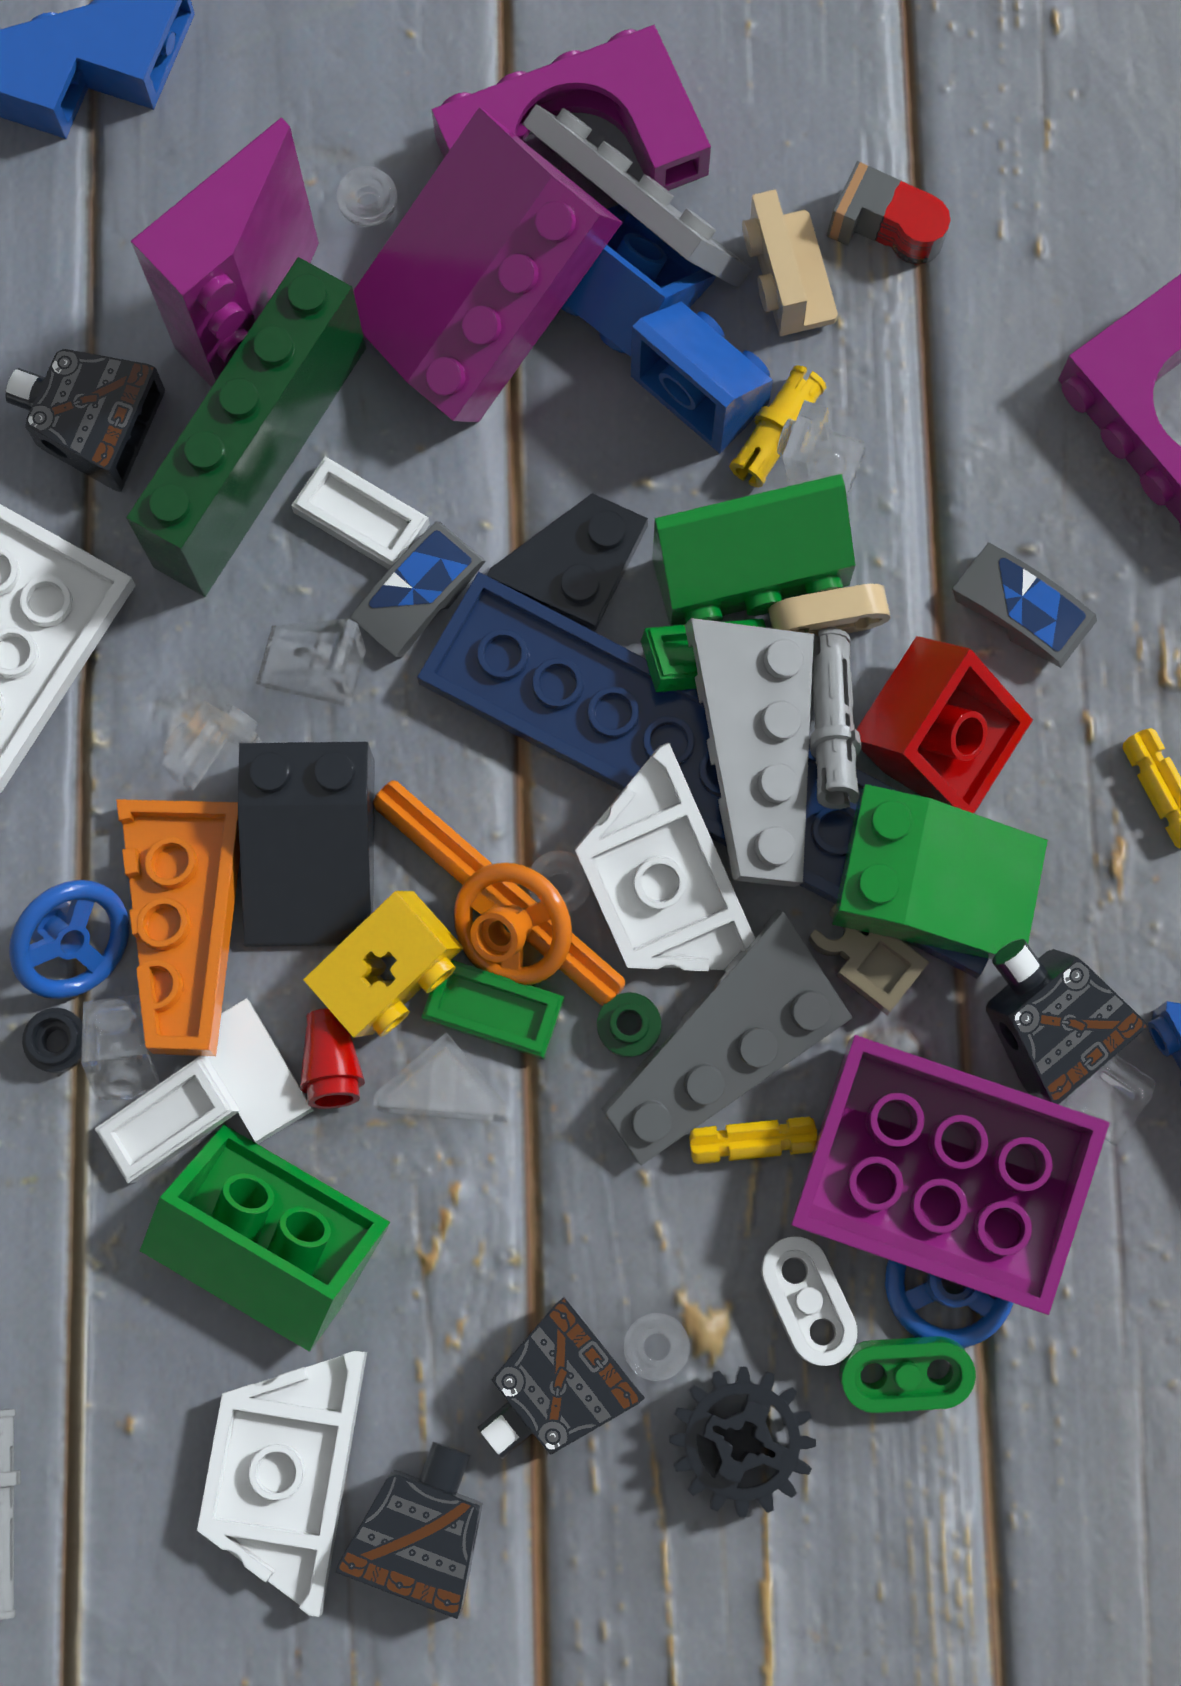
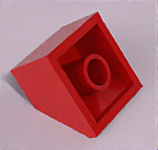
(943, 724)

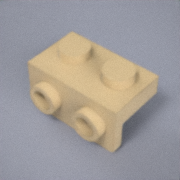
(791, 266)

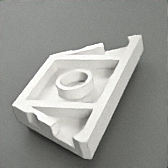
(663, 875)
(283, 1473)

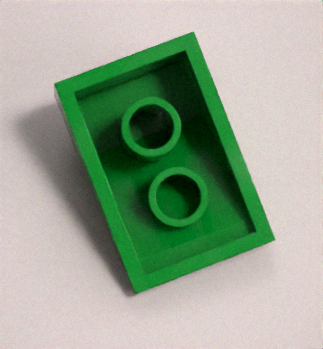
(937, 875)

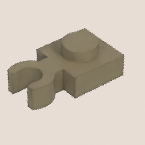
(875, 965)

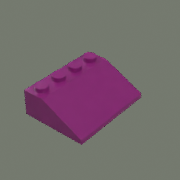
(228, 249)
(479, 268)
(950, 1174)

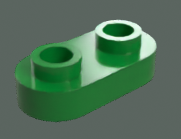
(905, 1377)

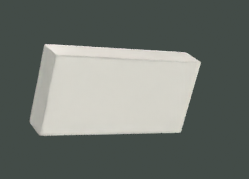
(359, 513)
(256, 1074)
(167, 1119)

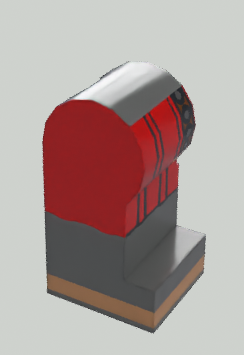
(891, 215)

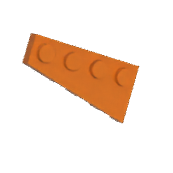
(183, 895)

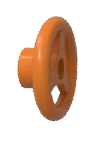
(486, 939)

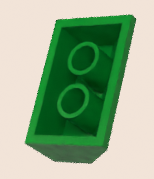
(754, 551)
(263, 1236)

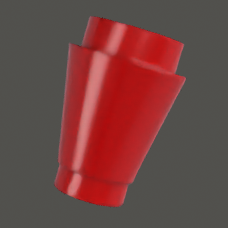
(330, 1063)

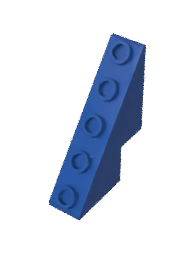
(102, 46)

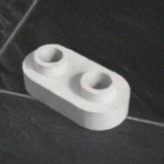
(808, 1301)

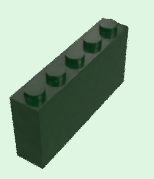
(249, 427)

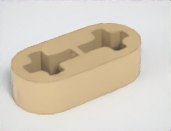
(843, 608)

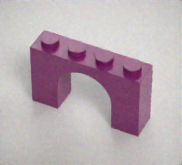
(621, 81)
(1115, 384)

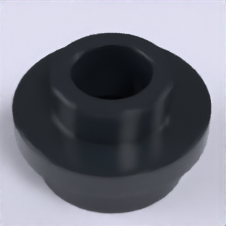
(36, 1036)

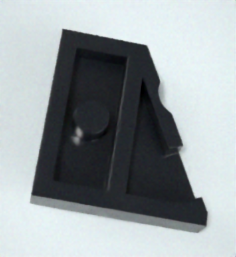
(576, 560)

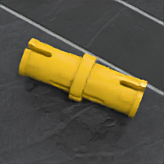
(760, 449)

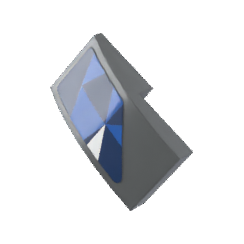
(416, 588)
(1026, 603)

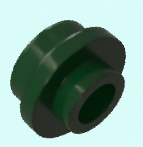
(629, 1045)

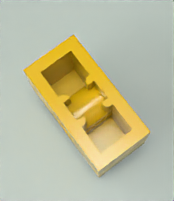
(350, 975)

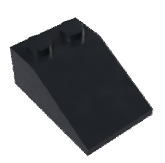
(305, 841)

